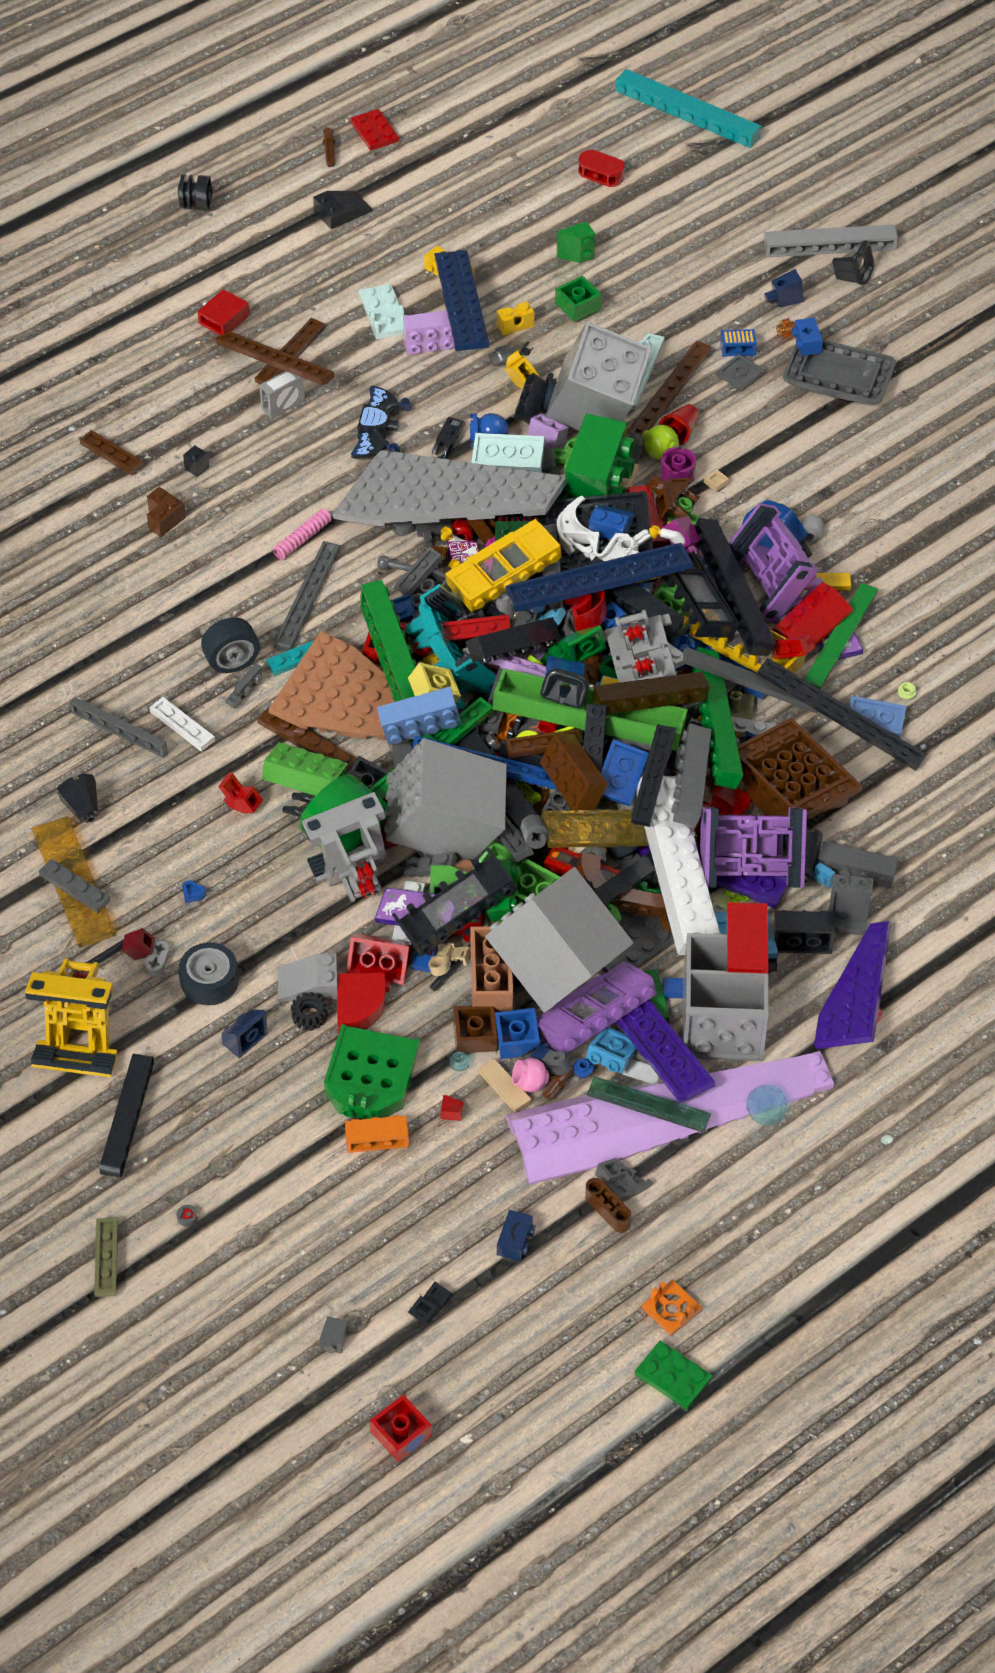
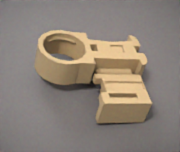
(444, 955)

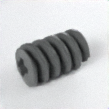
(534, 831)

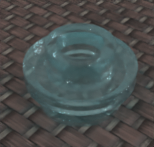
(459, 1057)

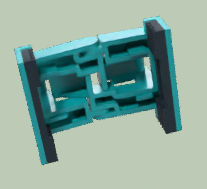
(435, 608)

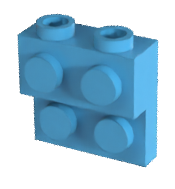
(611, 1050)

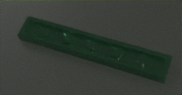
(649, 1104)

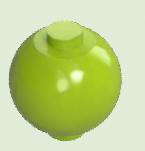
(659, 439)

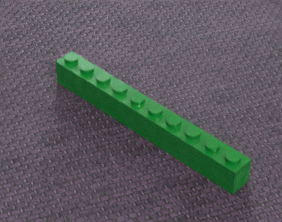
(717, 717)

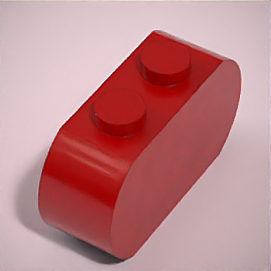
(601, 168)

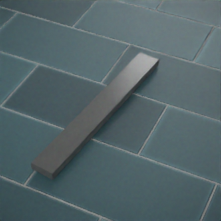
(306, 596)
(739, 676)

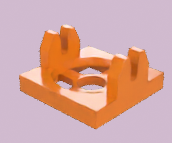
(672, 1287)

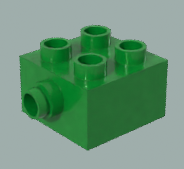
(599, 458)

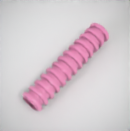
(302, 534)

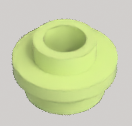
(907, 690)

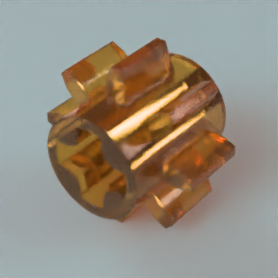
(784, 329)

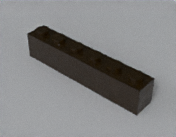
(652, 692)

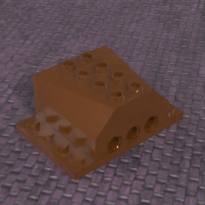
(793, 770)

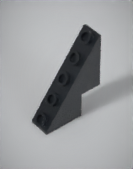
(595, 733)

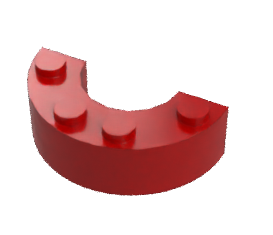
(589, 610)

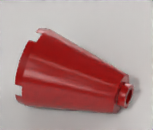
(682, 422)

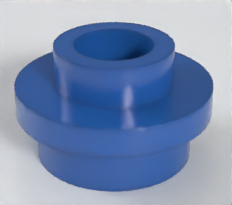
(583, 1072)

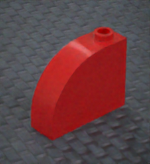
(360, 999)

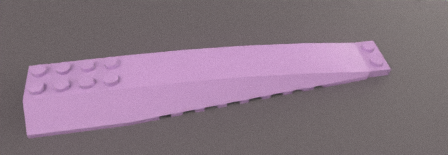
(588, 1131)

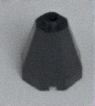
(80, 796)

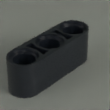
(531, 398)

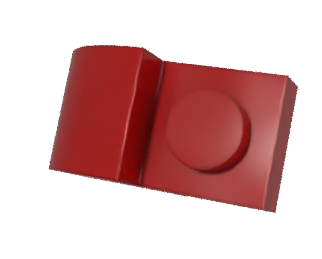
(238, 797)

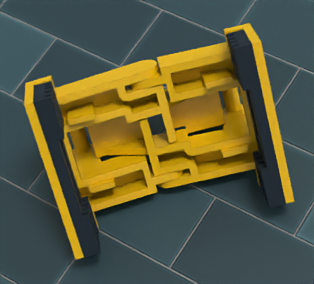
(73, 1003)

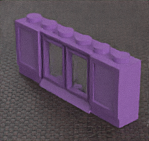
(594, 1007)

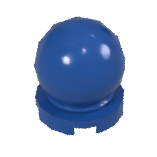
(487, 424)

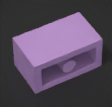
(554, 432)

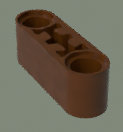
(608, 1205)

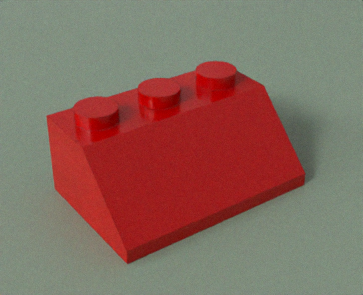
(379, 955)

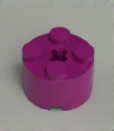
(678, 464)

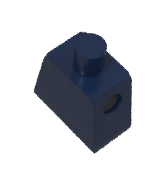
(786, 290)

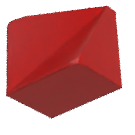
(451, 1108)

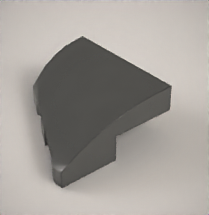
(621, 1179)

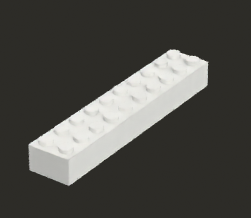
(679, 870)

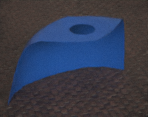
(788, 518)

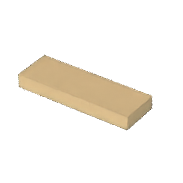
(502, 1084)

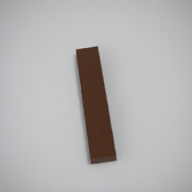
(294, 347)

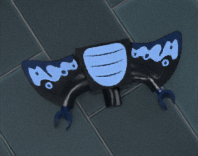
(376, 422)

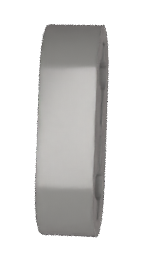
(160, 959)

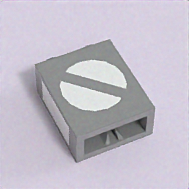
(281, 394)

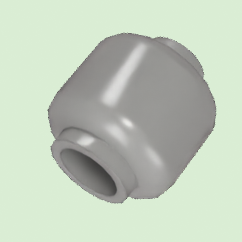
(813, 526)

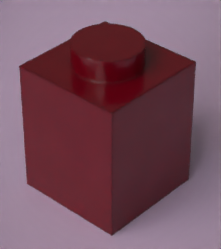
(138, 944)

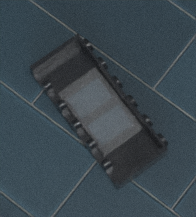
(456, 904)

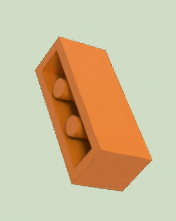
(376, 1134)

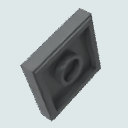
(740, 372)

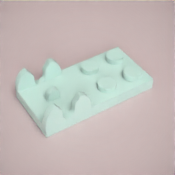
(383, 310)
(509, 451)

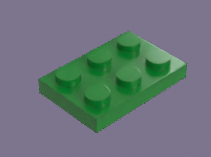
(673, 1375)

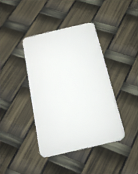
(641, 1071)

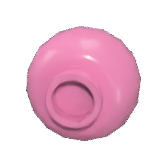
(530, 1075)

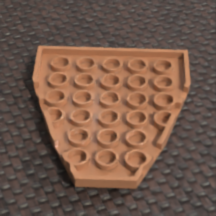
(334, 691)

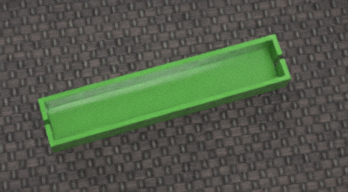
(520, 695)

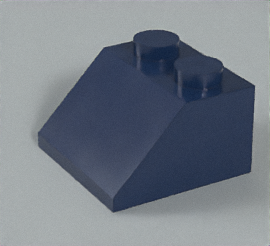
(245, 1032)

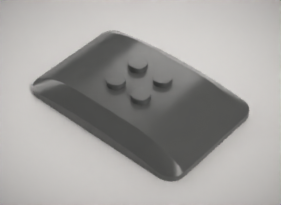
(841, 372)

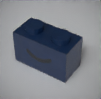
(515, 1235)

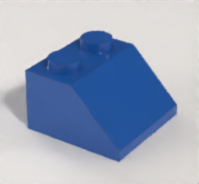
(610, 521)
(516, 1032)

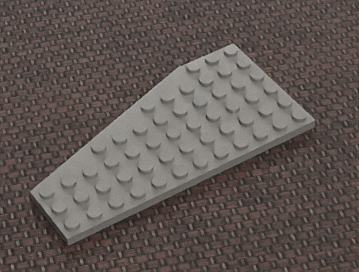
(432, 489)

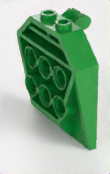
(370, 1100)

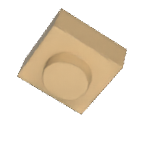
(716, 480)

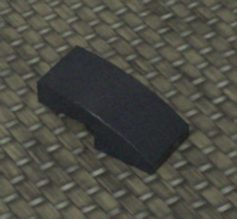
(431, 1303)

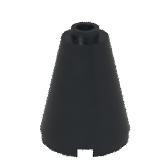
(812, 850)

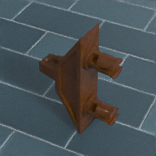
(668, 493)

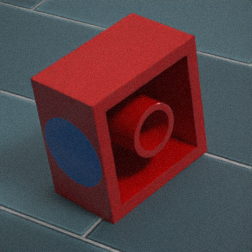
(400, 1428)

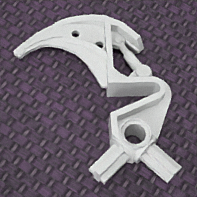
(574, 533)

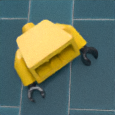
(519, 368)

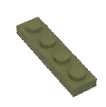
(106, 1257)

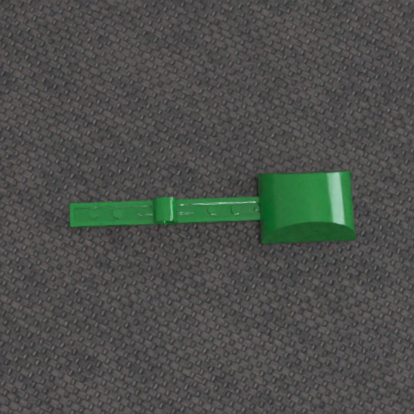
(350, 787)

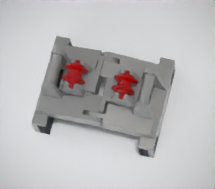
(637, 638)

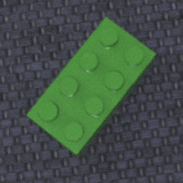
(301, 769)

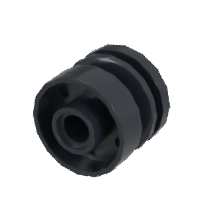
(192, 191)

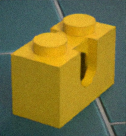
(507, 317)

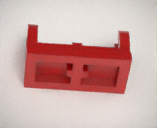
(792, 647)

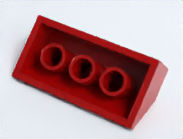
(815, 615)

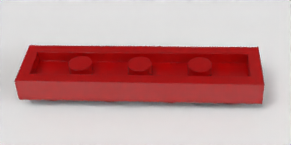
(474, 627)

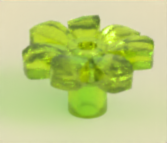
(735, 897)

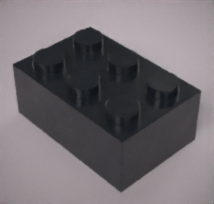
(804, 931)

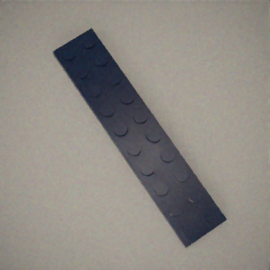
(461, 300)
(598, 577)

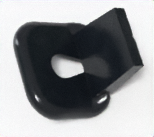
(848, 267)
(555, 692)

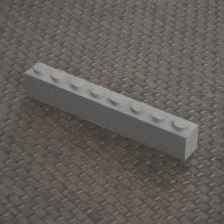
(828, 240)

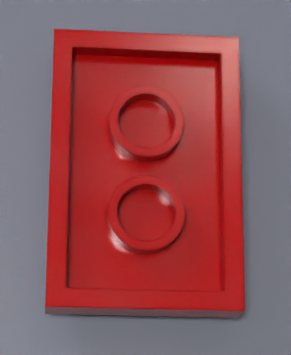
(374, 129)

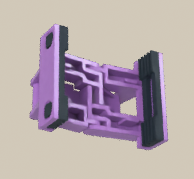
(784, 560)
(765, 839)

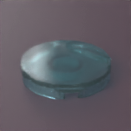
(766, 1104)

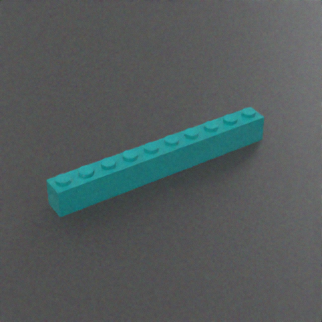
(688, 108)

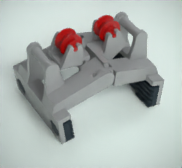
(360, 864)

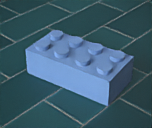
(419, 715)

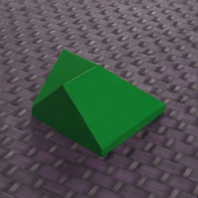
(584, 643)

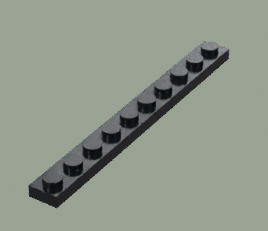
(841, 714)

